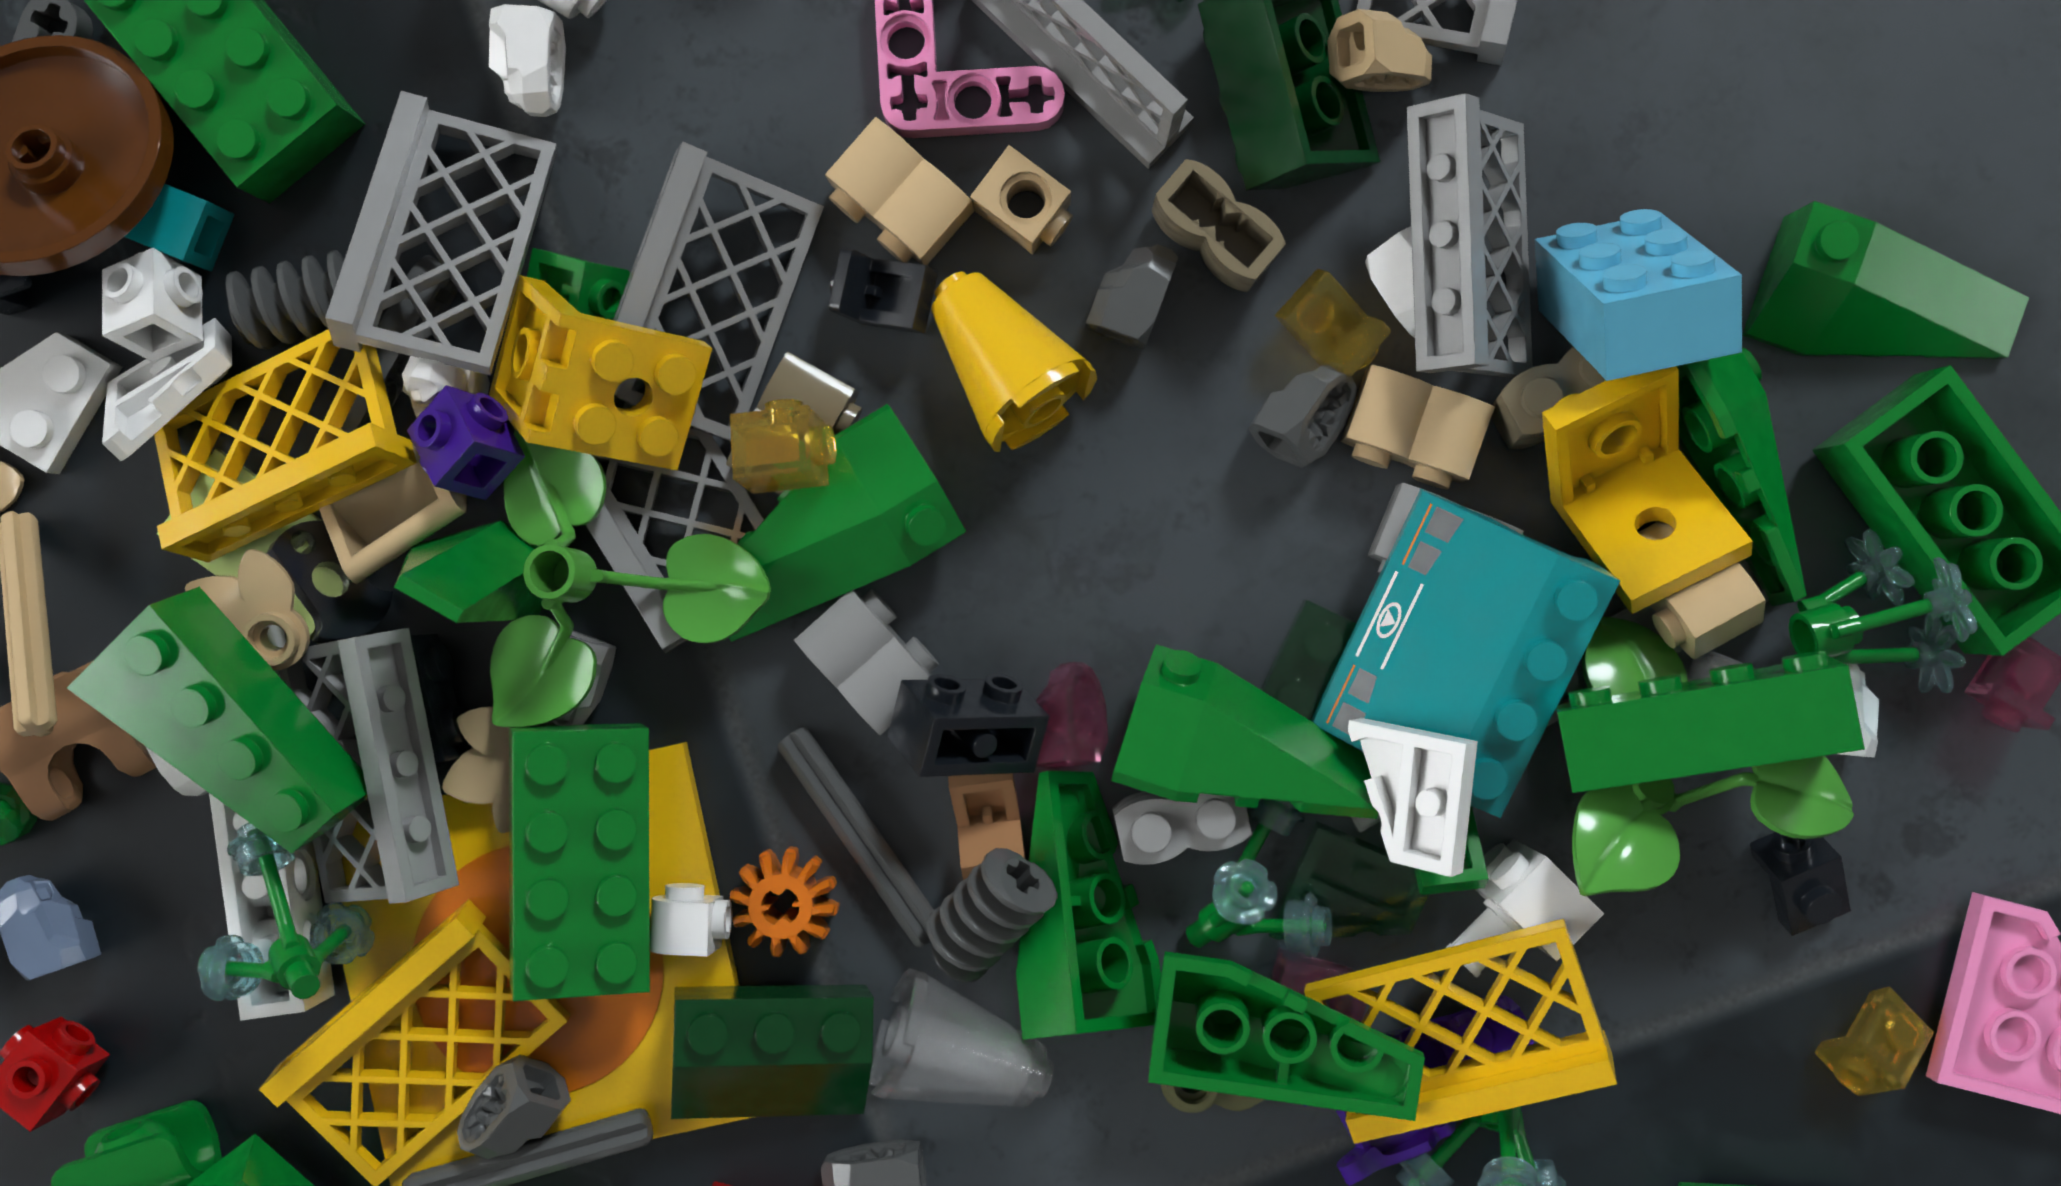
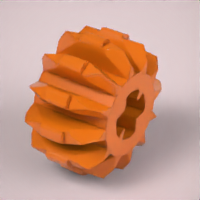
(792, 923)

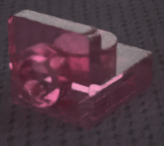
(2018, 686)

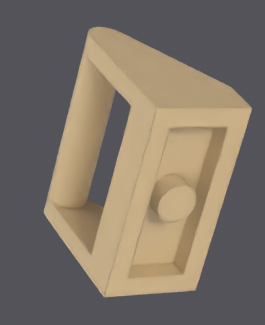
(388, 519)

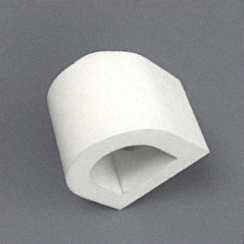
(689, 921)

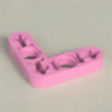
(942, 87)

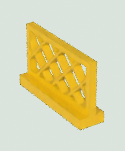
(280, 490)
(369, 1018)
(1489, 1079)

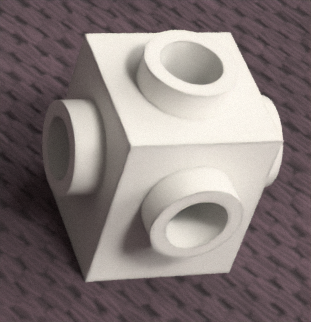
(152, 305)

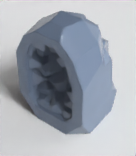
(43, 928)

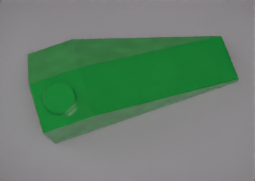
(1085, 956)

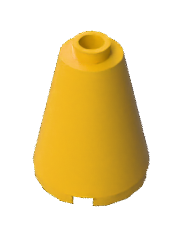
(1007, 361)

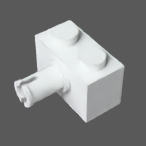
(1524, 893)

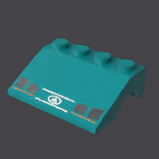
(1468, 640)

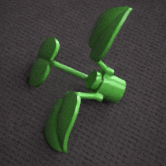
(534, 662)
(1620, 830)

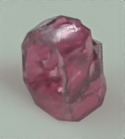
(1077, 717)

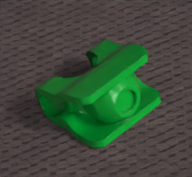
(149, 1150)

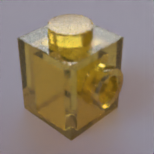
(781, 447)

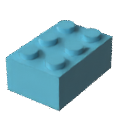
(1638, 294)

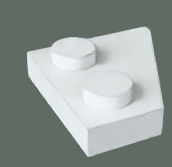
(156, 391)
(51, 399)
(1420, 791)

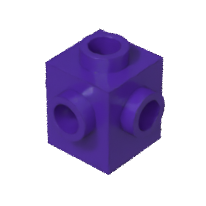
(465, 442)

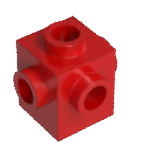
(48, 1071)

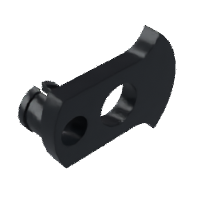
(335, 618)

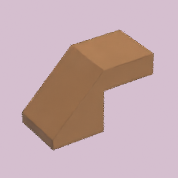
(985, 816)

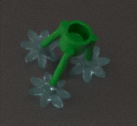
(1835, 629)

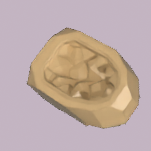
(1377, 53)

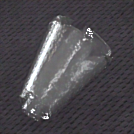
(953, 1051)

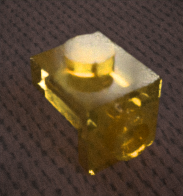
(1332, 324)
(1879, 1046)

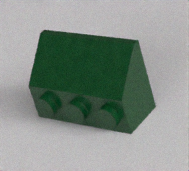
(1278, 95)
(771, 1050)

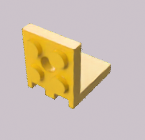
(563, 373)
(1620, 467)

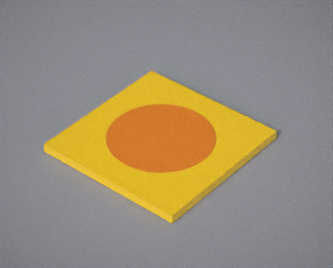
(613, 1046)

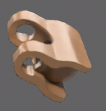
(44, 766)

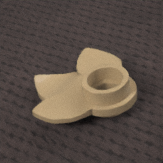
(257, 600)
(483, 770)

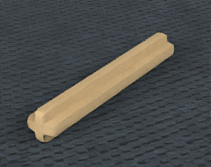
(26, 626)

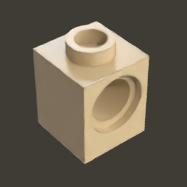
(1015, 174)

